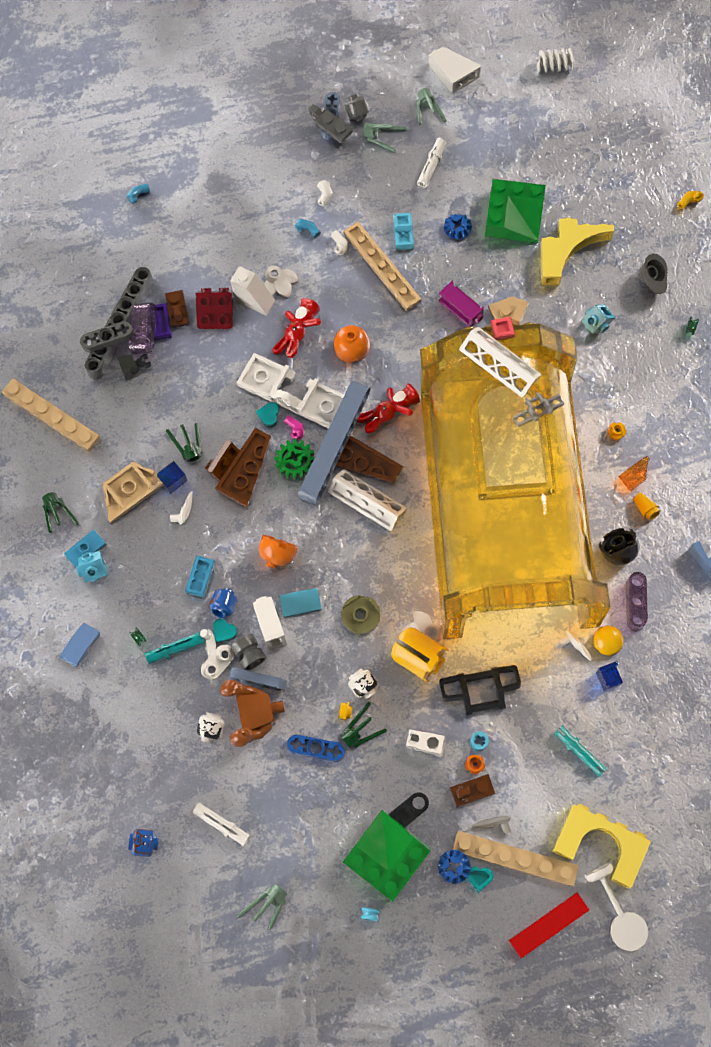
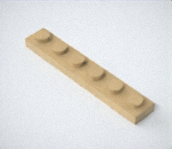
(382, 266)
(51, 415)
(516, 858)

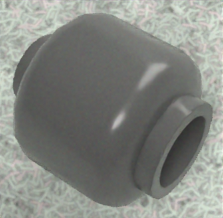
(357, 107)

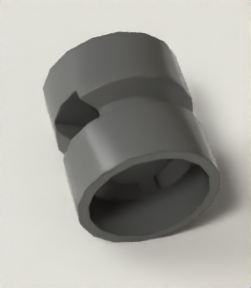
(248, 652)

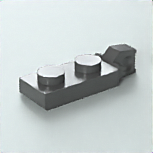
(330, 123)

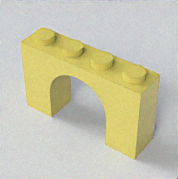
(630, 845)

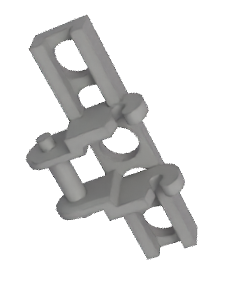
(531, 410)

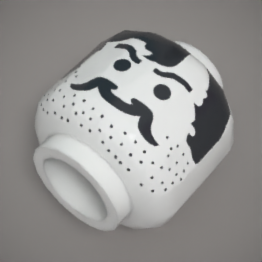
(362, 683)
(210, 727)

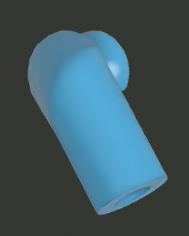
(137, 190)
(309, 225)

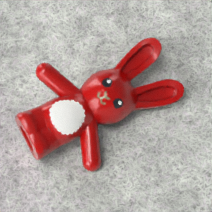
(295, 330)
(386, 410)

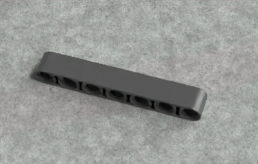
(119, 314)

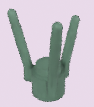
(426, 99)
(372, 130)
(275, 896)

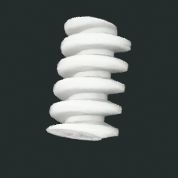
(555, 59)

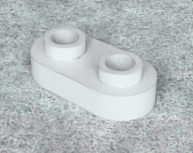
(217, 662)

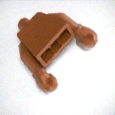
(254, 710)

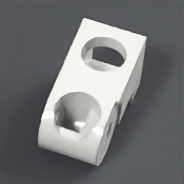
(426, 742)

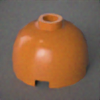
(351, 344)
(276, 551)

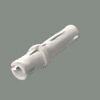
(435, 156)
(241, 837)

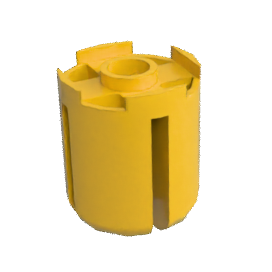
(422, 644)

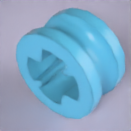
(478, 747)
(370, 914)

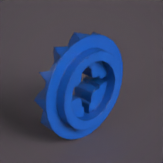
(459, 232)
(462, 871)

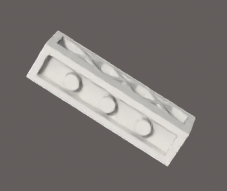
(503, 355)
(366, 501)

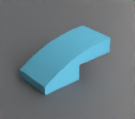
(403, 231)

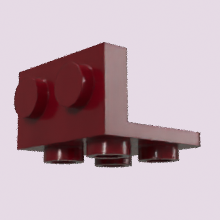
(214, 308)

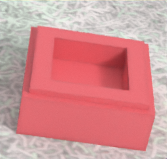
(502, 328)

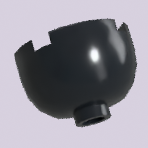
(620, 546)

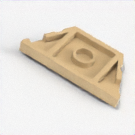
(129, 489)

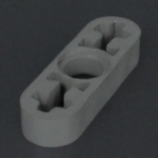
(100, 332)

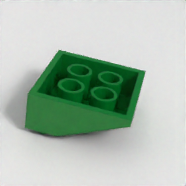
(515, 210)
(387, 855)

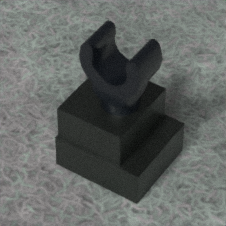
(129, 365)

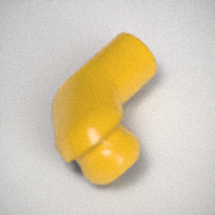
(690, 197)

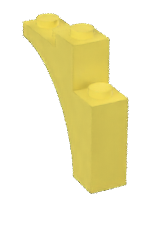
(571, 238)

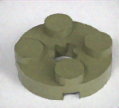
(361, 604)

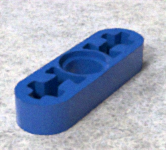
(329, 757)

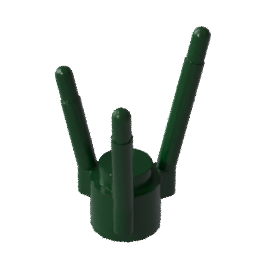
(191, 451)
(52, 504)
(351, 734)

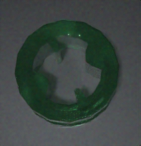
(691, 325)
(137, 636)

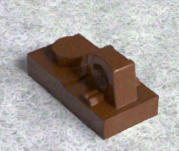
(177, 308)
(224, 458)
(472, 790)

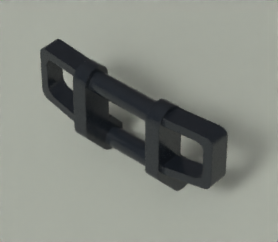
(493, 673)

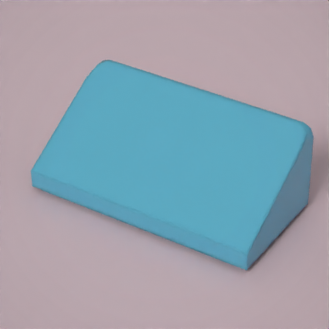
(300, 602)

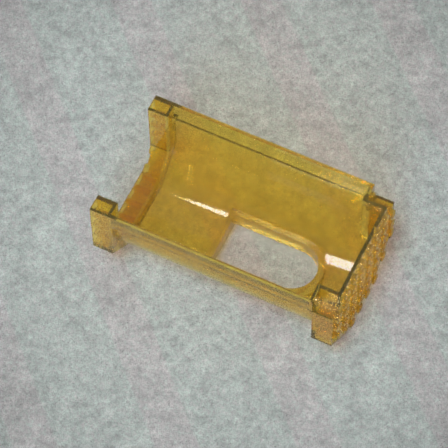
(506, 541)

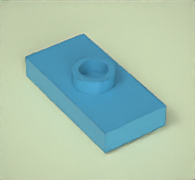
(89, 544)
(200, 576)

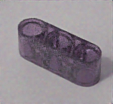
(143, 326)
(632, 609)

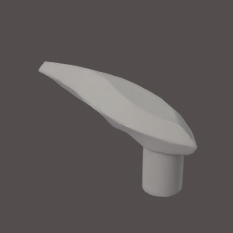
(493, 822)

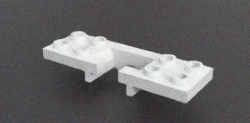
(265, 377)

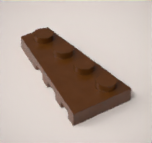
(368, 461)
(242, 475)

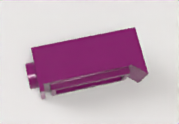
(461, 305)

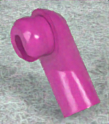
(297, 427)

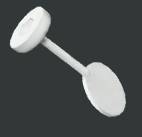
(628, 928)

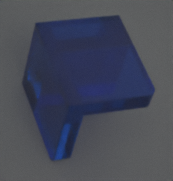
(172, 477)
(609, 676)

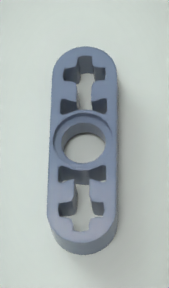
(335, 109)
(258, 679)

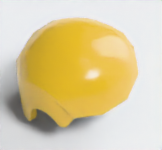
(608, 640)

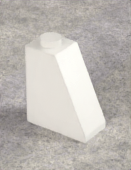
(453, 68)
(251, 291)
(269, 623)

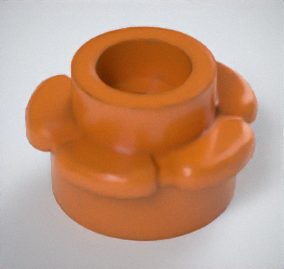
(475, 759)

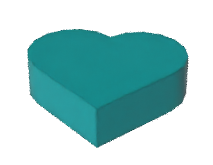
(268, 414)
(223, 631)
(480, 877)

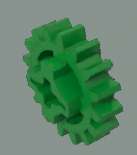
(287, 463)

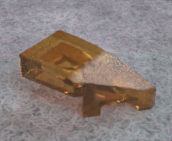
(635, 474)

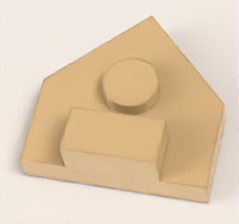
(509, 307)

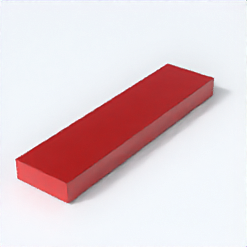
(548, 925)

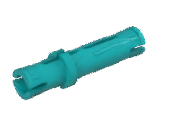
(173, 648)
(580, 750)

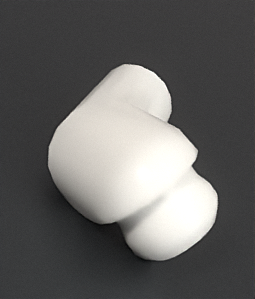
(326, 192)
(341, 246)

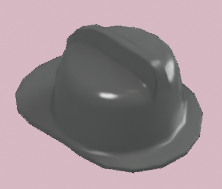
(654, 273)

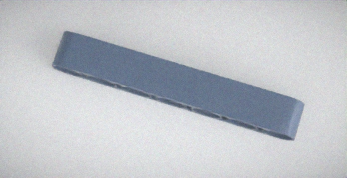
(334, 442)

